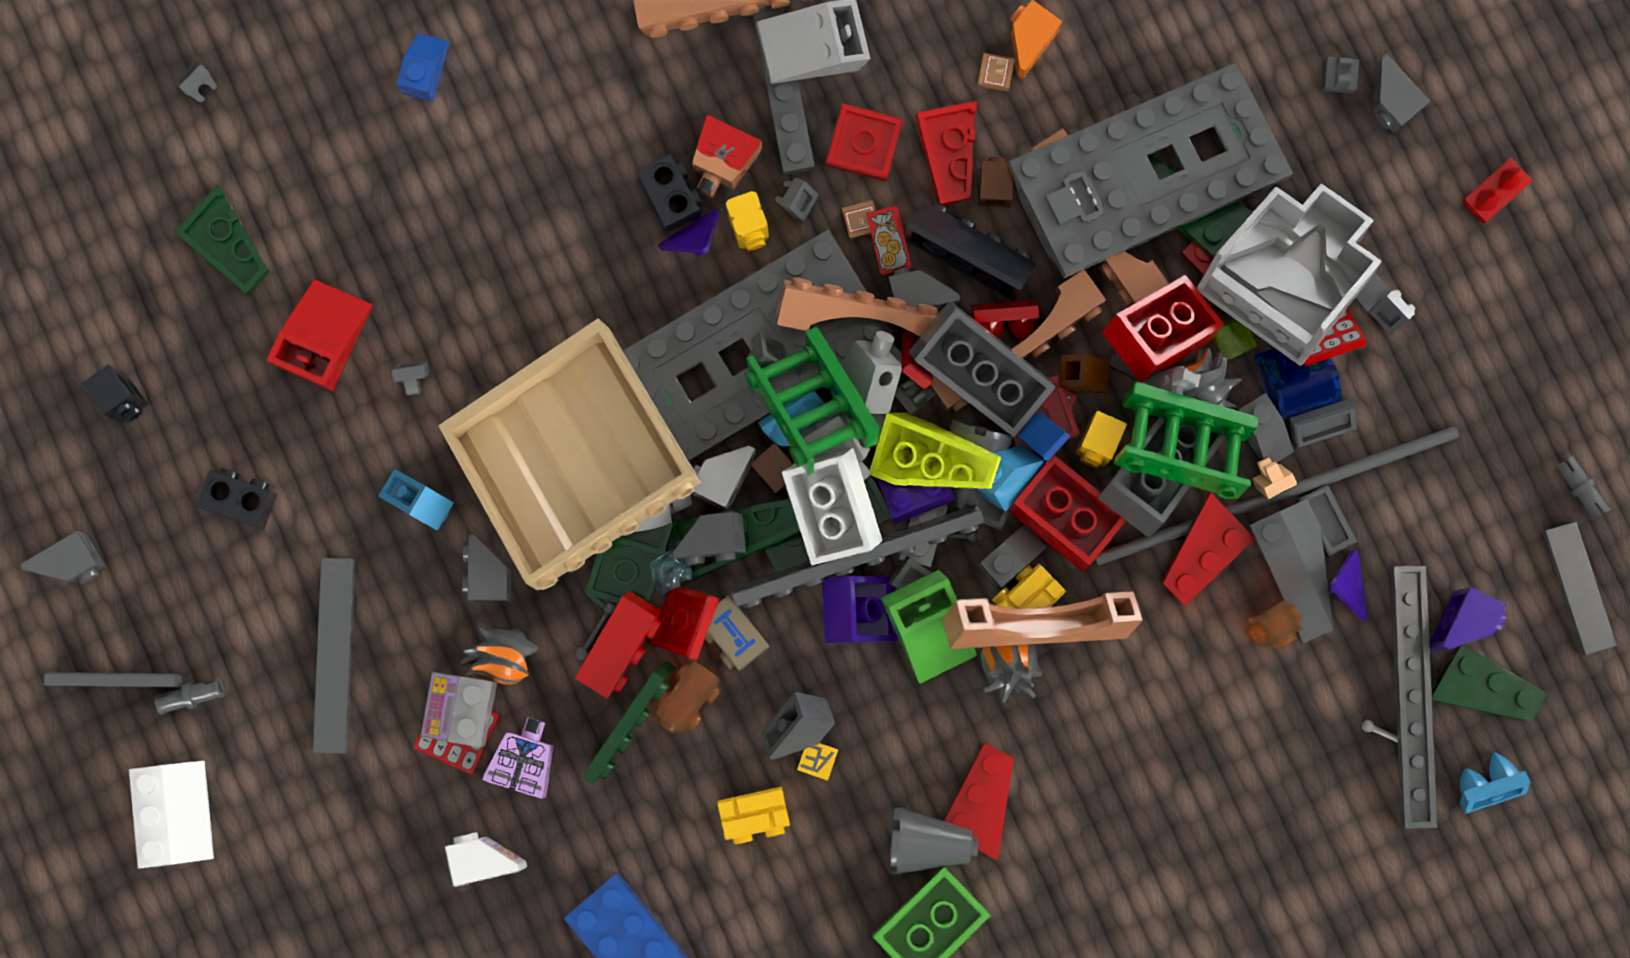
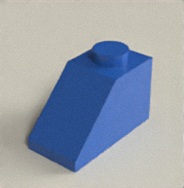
(422, 67)
(1042, 436)

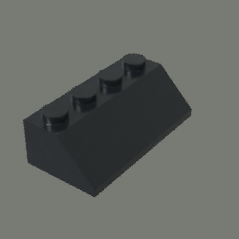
(969, 250)

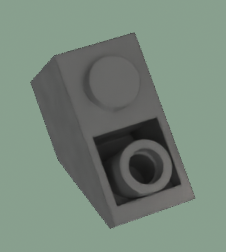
(713, 536)
(487, 574)

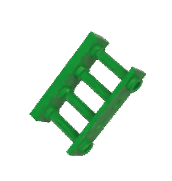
(830, 376)
(1192, 412)

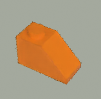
(1031, 35)

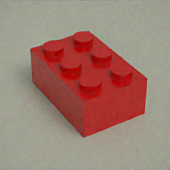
(1162, 328)
(1067, 513)

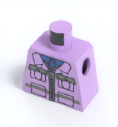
(522, 761)

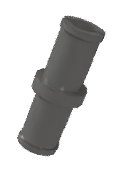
(1583, 488)
(189, 695)

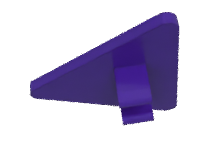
(694, 237)
(1349, 585)

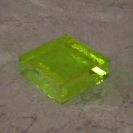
(1235, 340)

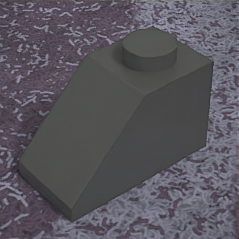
(1395, 96)
(920, 288)
(1271, 434)
(1012, 556)
(69, 560)
(798, 725)

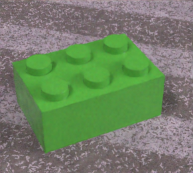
(932, 920)

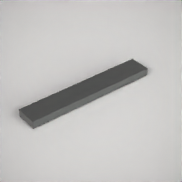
(334, 656)

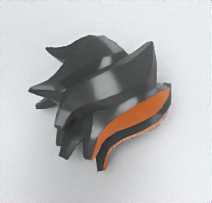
(1213, 384)
(499, 655)
(1010, 668)

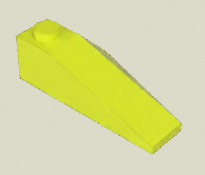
(928, 455)

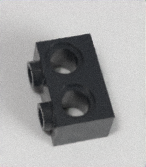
(664, 195)
(115, 394)
(236, 503)

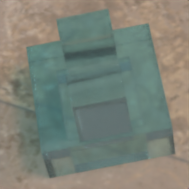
(669, 572)

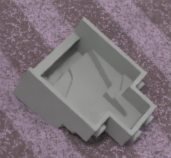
(1292, 269)

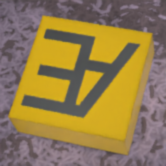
(818, 760)

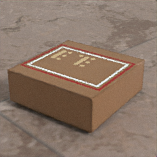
(996, 72)
(856, 219)

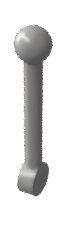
(1369, 726)

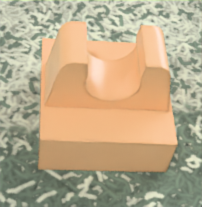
(1273, 478)

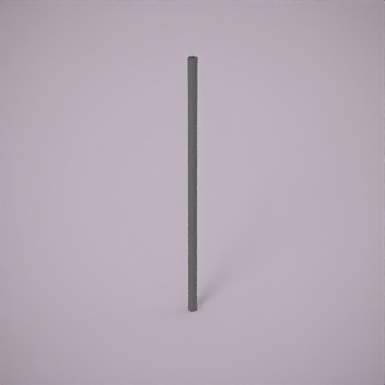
(1302, 486)

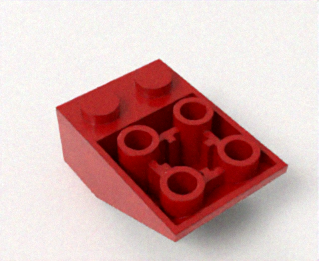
(320, 335)

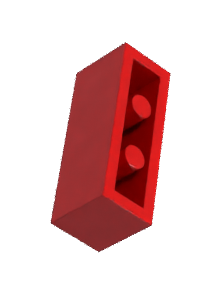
(620, 645)

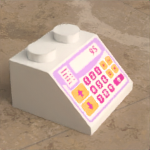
(480, 859)

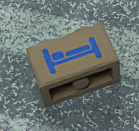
(735, 635)

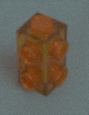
(1274, 625)
(682, 705)

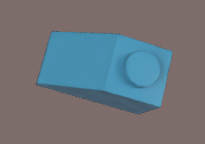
(1013, 475)
(416, 499)

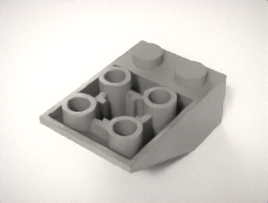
(814, 42)

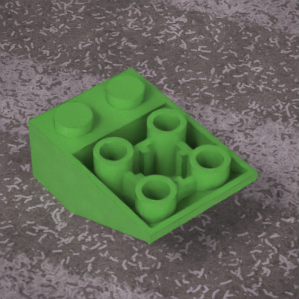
(917, 620)

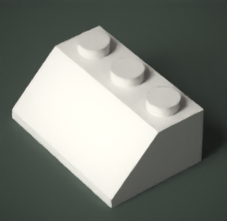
(171, 814)

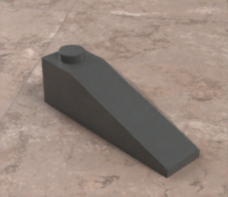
(1296, 561)

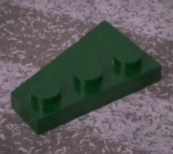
(222, 240)
(1485, 686)

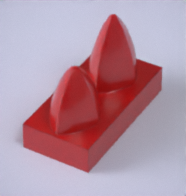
(1497, 191)
(1018, 314)

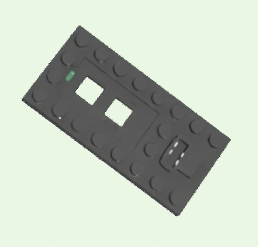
(1101, 194)
(734, 316)

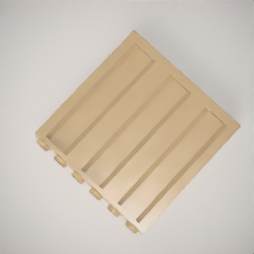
(569, 455)

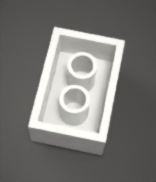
(832, 507)

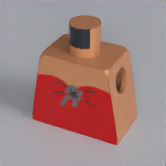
(723, 155)

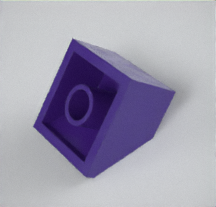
(855, 610)
(1467, 618)

